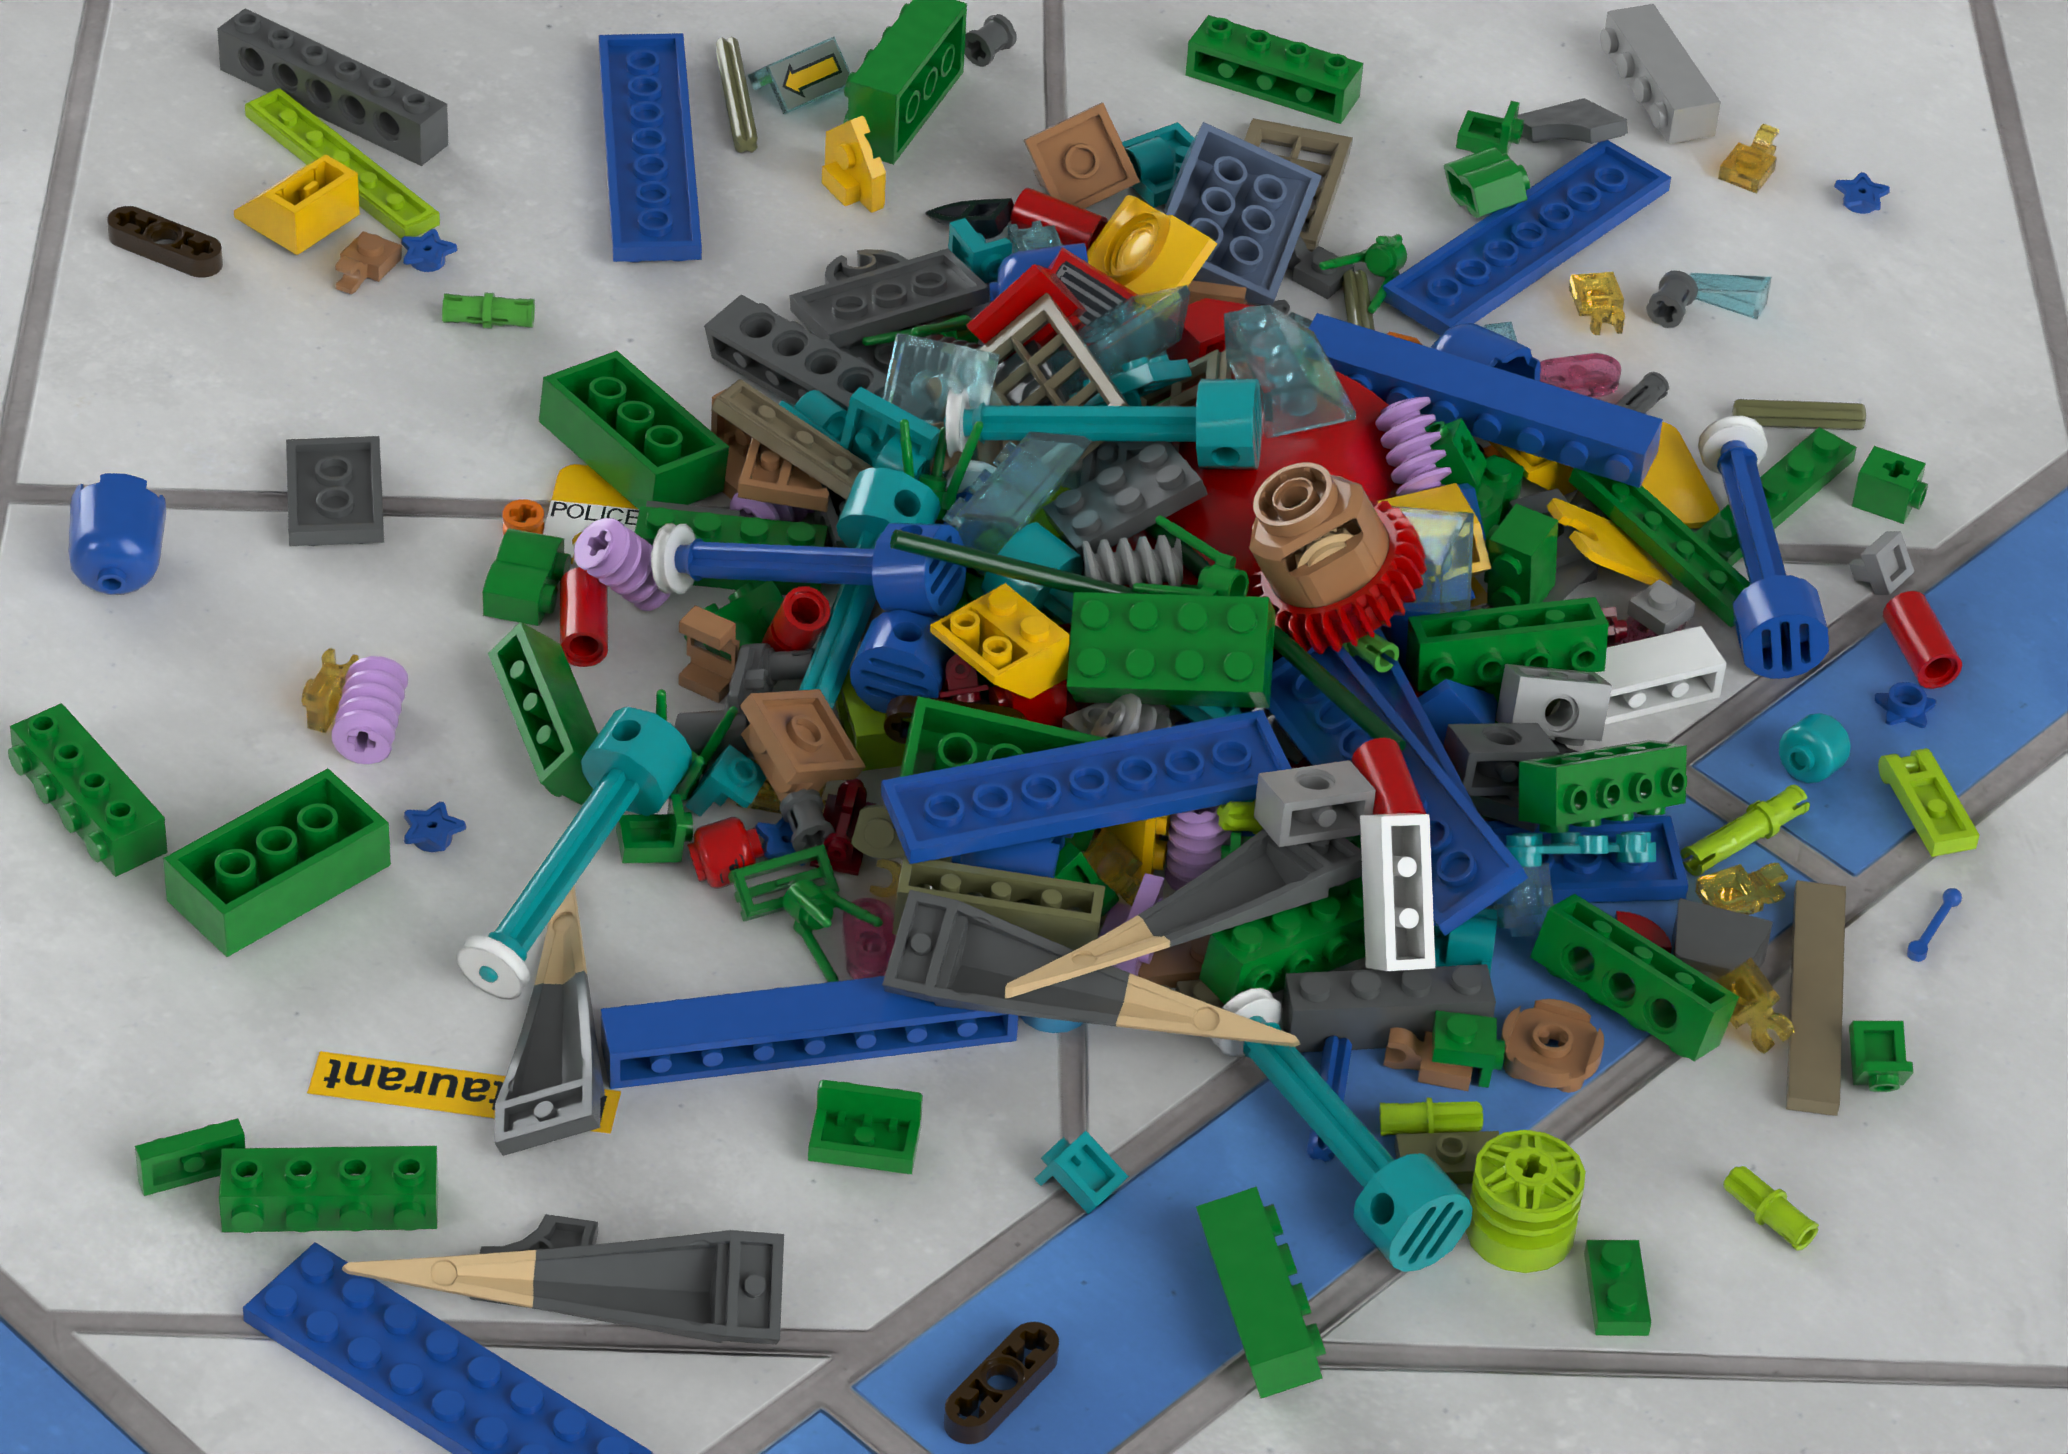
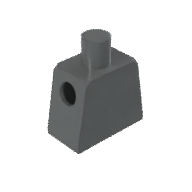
(1717, 938)

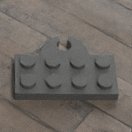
(886, 294)

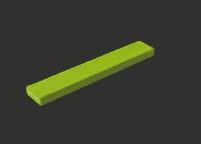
(311, 138)

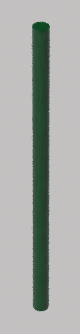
(1001, 564)
(1300, 658)

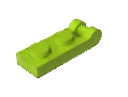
(1929, 802)

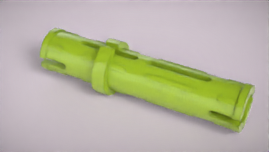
(1759, 821)

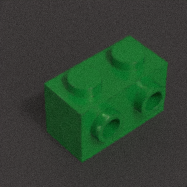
(1521, 558)

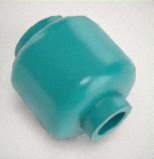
(1817, 744)

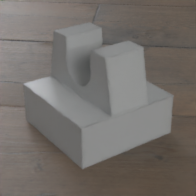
(1884, 563)

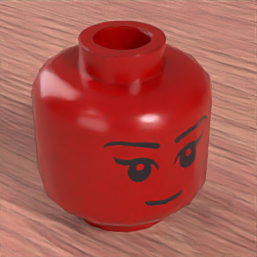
(723, 848)

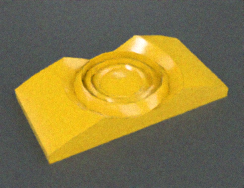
(1149, 248)

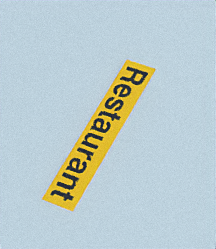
(422, 1086)

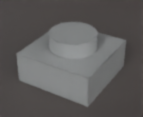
(1661, 608)

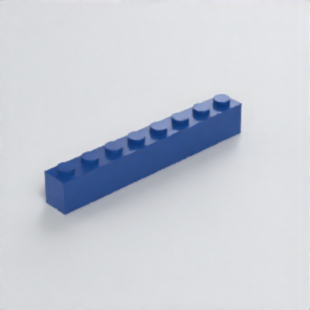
(1496, 402)
(783, 1031)

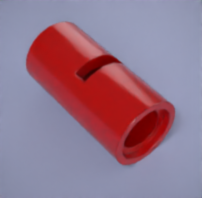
(1071, 222)
(583, 618)
(798, 620)
(1922, 639)
(1386, 770)

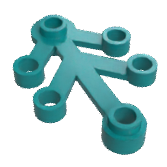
(1629, 846)

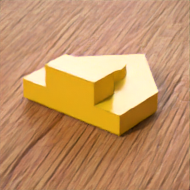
(850, 167)

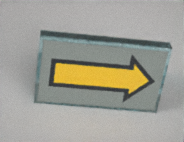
(804, 75)

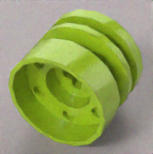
(1525, 1201)

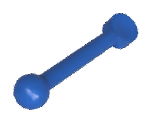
(1918, 949)

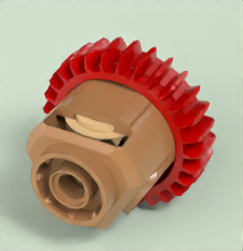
(1331, 557)

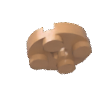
(1559, 1067)

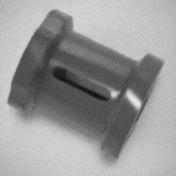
(991, 38)
(1675, 293)
(806, 819)

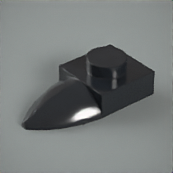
(984, 215)

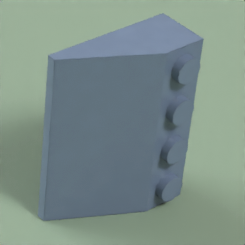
(1246, 205)

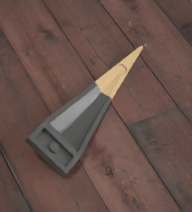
(1238, 889)
(968, 957)
(556, 1066)
(678, 1285)

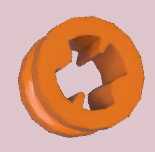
(520, 511)

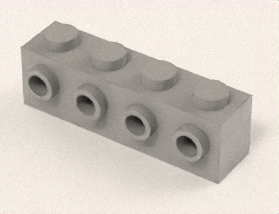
(1660, 73)

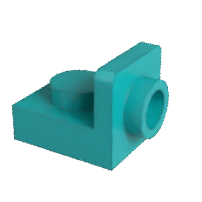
(974, 251)
(729, 776)
(1082, 1170)

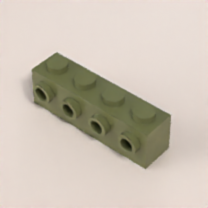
(1043, 905)

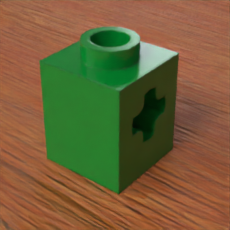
(1462, 453)
(1890, 485)

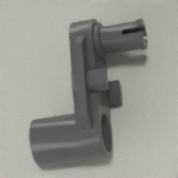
(755, 672)

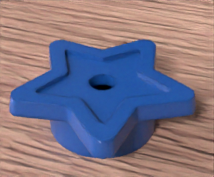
(1861, 193)
(427, 252)
(1905, 704)
(430, 838)
(776, 839)

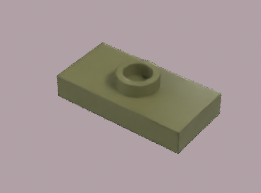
(1451, 1151)

